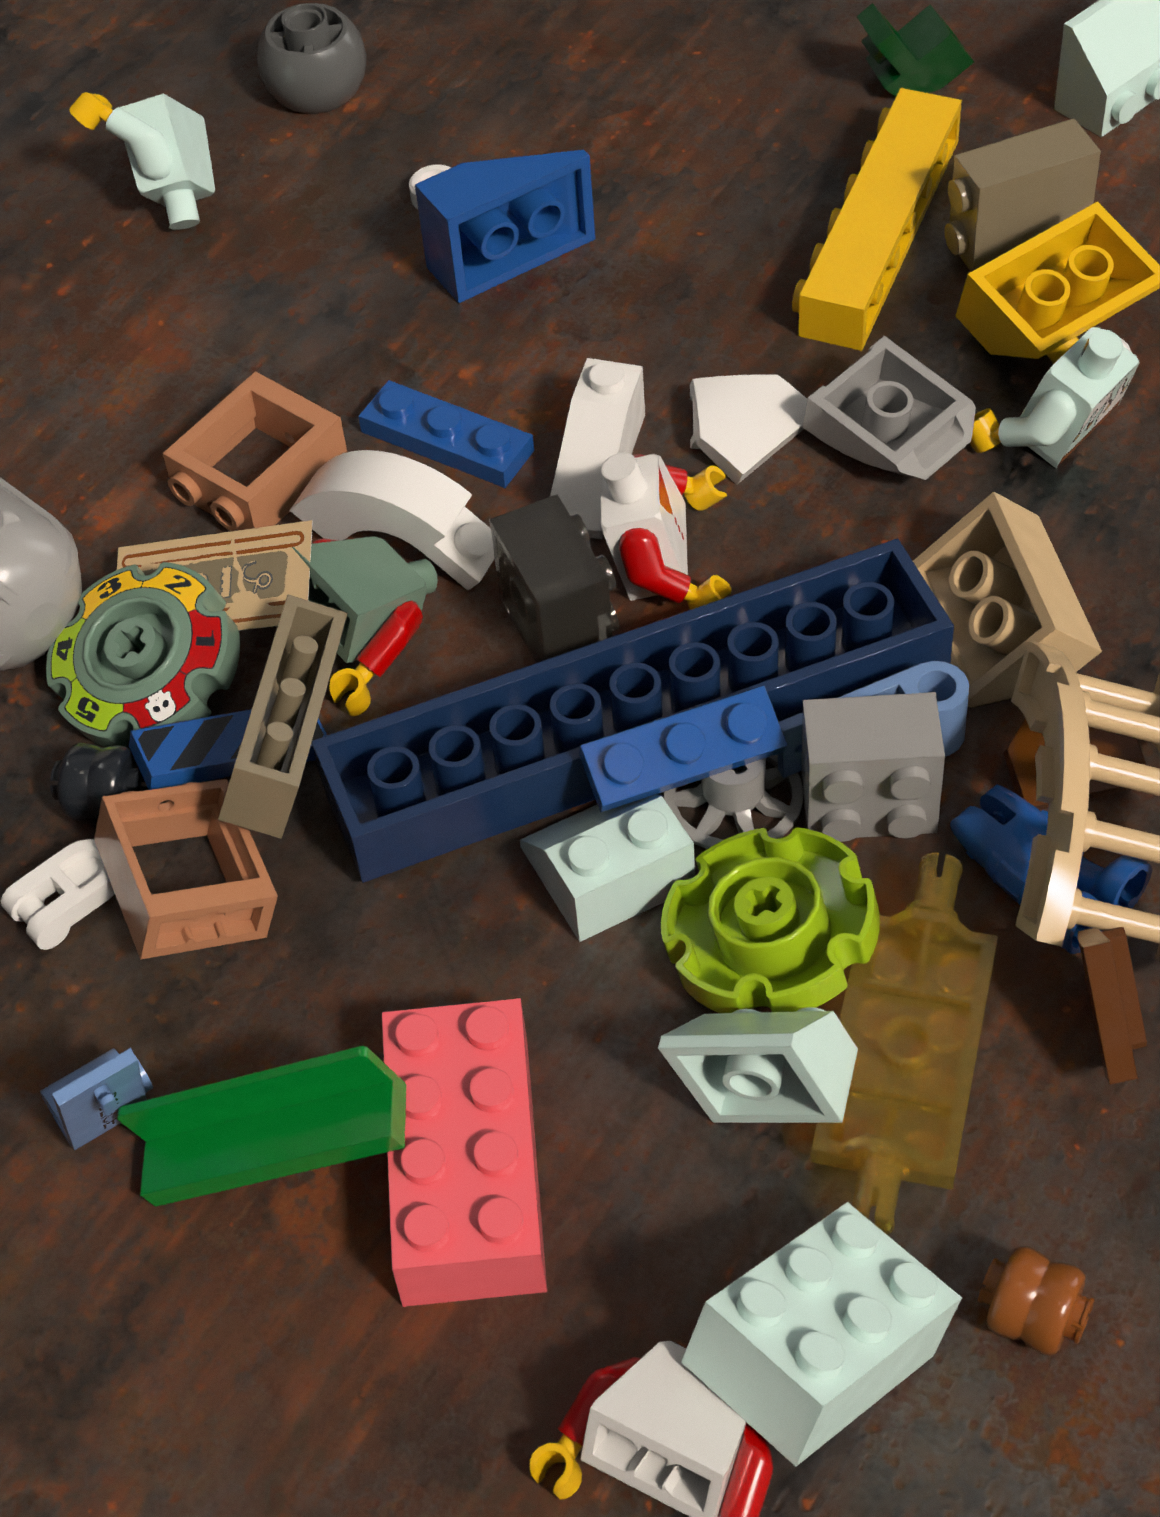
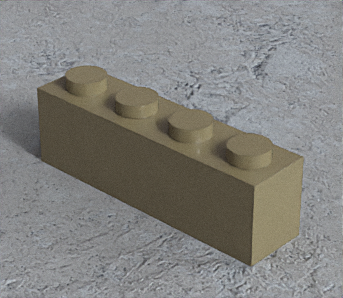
(283, 717)

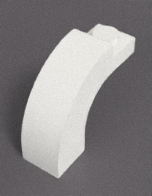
(401, 499)

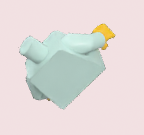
(164, 149)

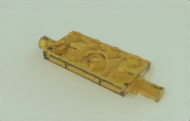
(917, 1039)

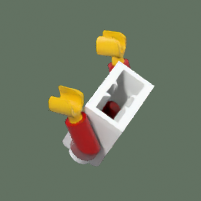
(647, 526)
(663, 1436)

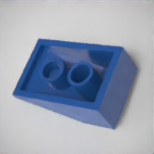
(503, 218)

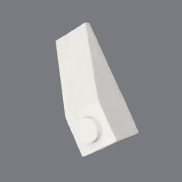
(600, 423)

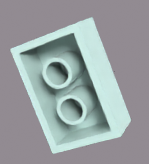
(820, 1332)

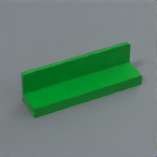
(268, 1125)

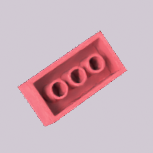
(468, 1170)

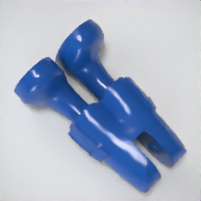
(1001, 842)

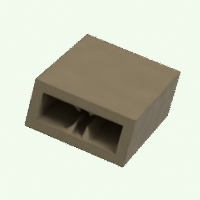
(1019, 190)

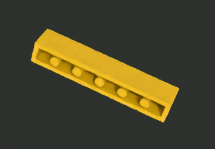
(878, 219)

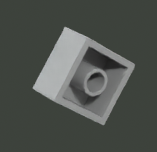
(872, 765)

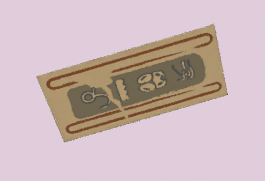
(246, 567)

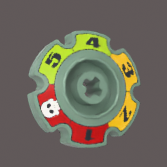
(142, 653)

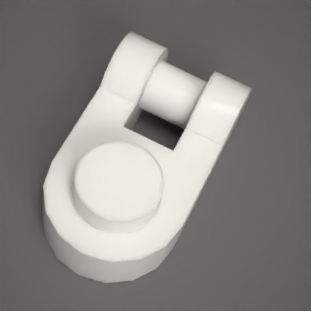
(79, 879)

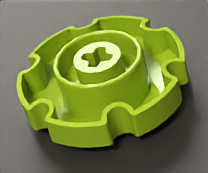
(770, 922)

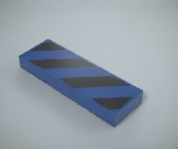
(194, 749)

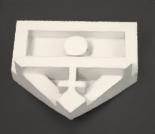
(744, 419)

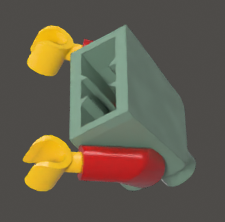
(382, 606)

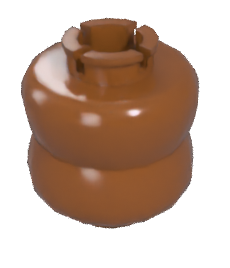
(1036, 1300)

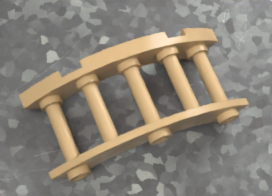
(1063, 709)

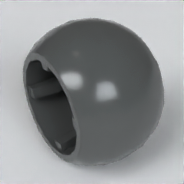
(311, 58)

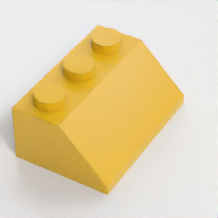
(1056, 285)

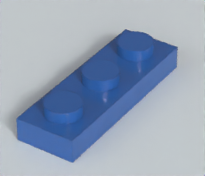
(447, 433)
(682, 748)

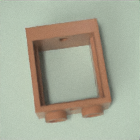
(262, 404)
(192, 916)

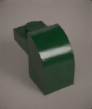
(918, 56)

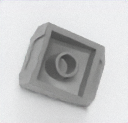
(892, 413)

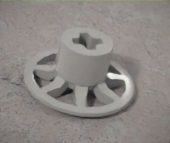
(737, 794)

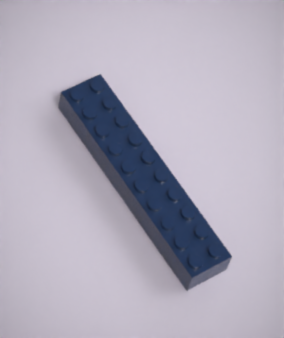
(512, 743)

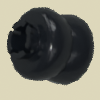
(91, 773)

